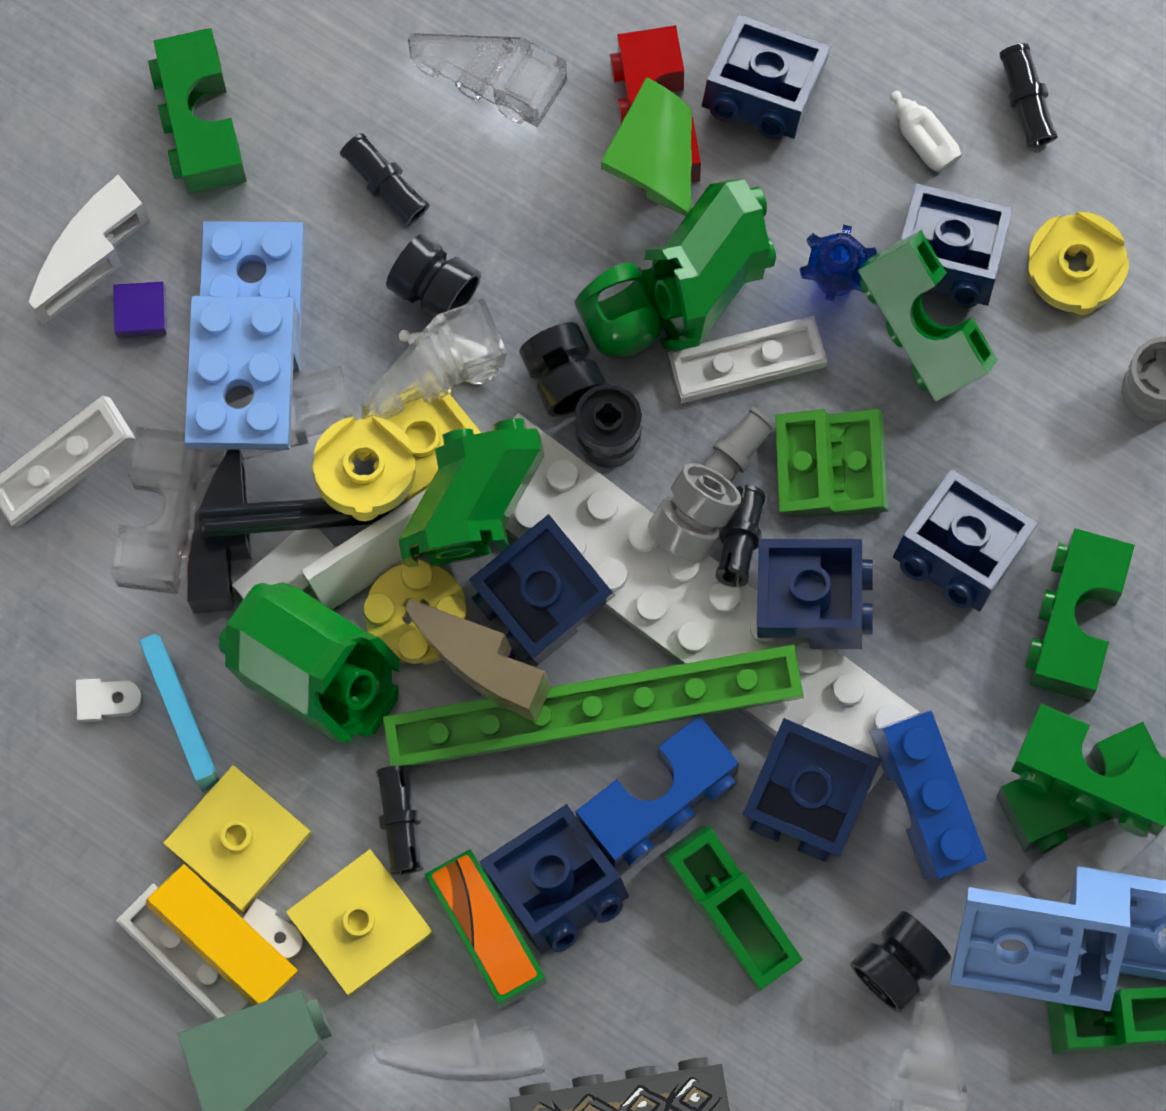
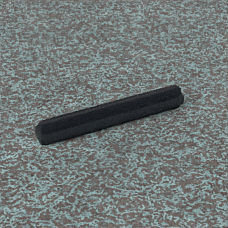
(271, 517)

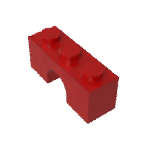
(653, 56)

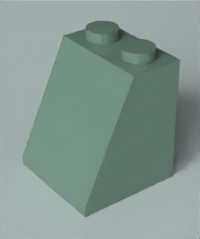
(255, 1053)

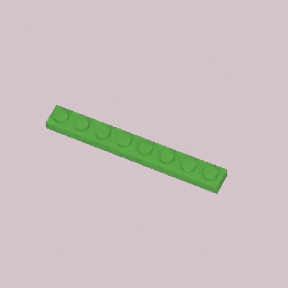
(597, 707)

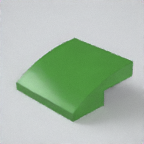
(831, 463)

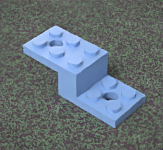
(245, 336)
(1071, 947)

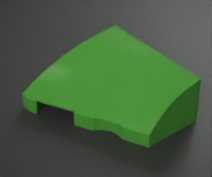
(655, 147)

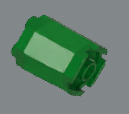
(709, 261)
(472, 493)
(310, 661)

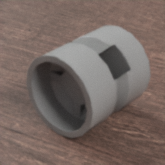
(1146, 381)
(691, 519)

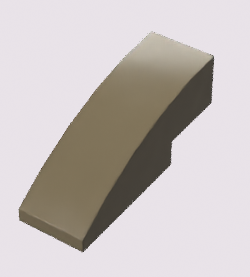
(482, 660)

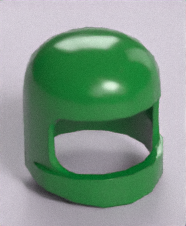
(622, 322)

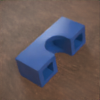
(940, 819)
(627, 825)

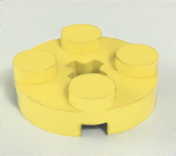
(1080, 290)
(364, 494)
(387, 603)

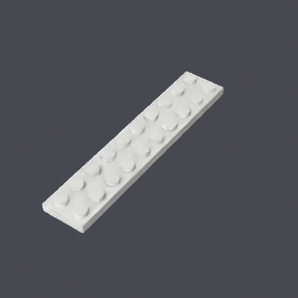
(687, 609)

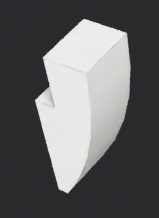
(87, 249)

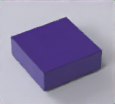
(140, 309)

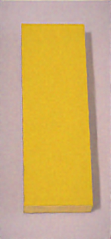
(221, 937)

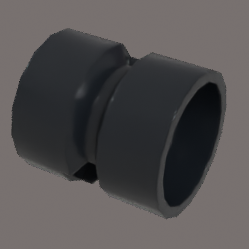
(426, 275)
(560, 362)
(608, 425)
(914, 948)

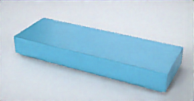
(179, 711)

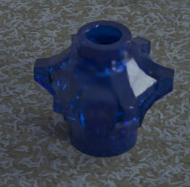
(836, 262)

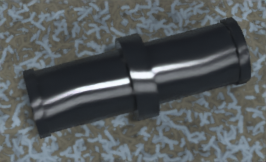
(1028, 95)
(384, 179)
(741, 538)
(399, 820)

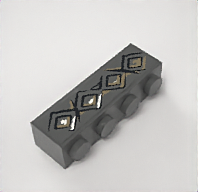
(692, 1088)

